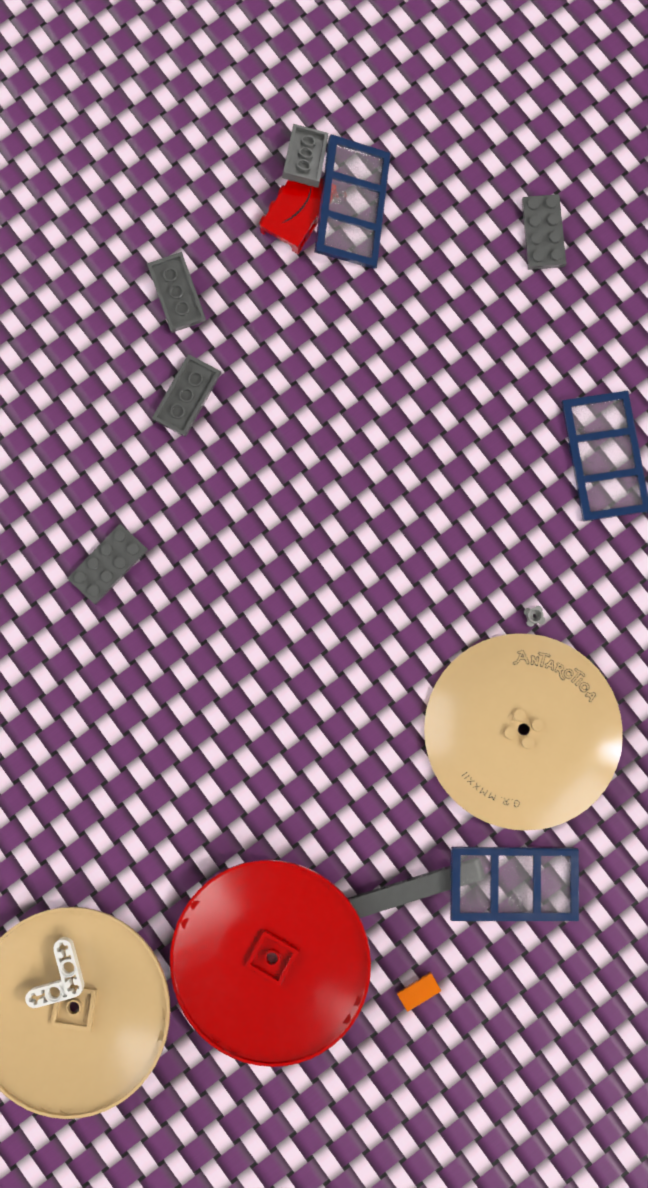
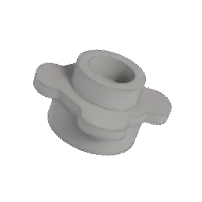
(539, 616)

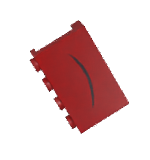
(293, 214)

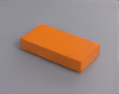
(419, 991)

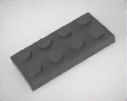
(305, 155)
(543, 232)
(176, 292)
(186, 395)
(107, 564)

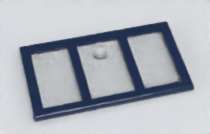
(352, 202)
(605, 456)
(514, 884)

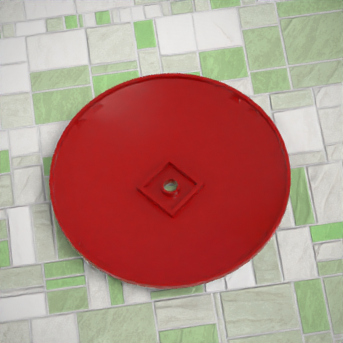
(260, 1007)

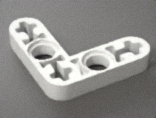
(63, 984)

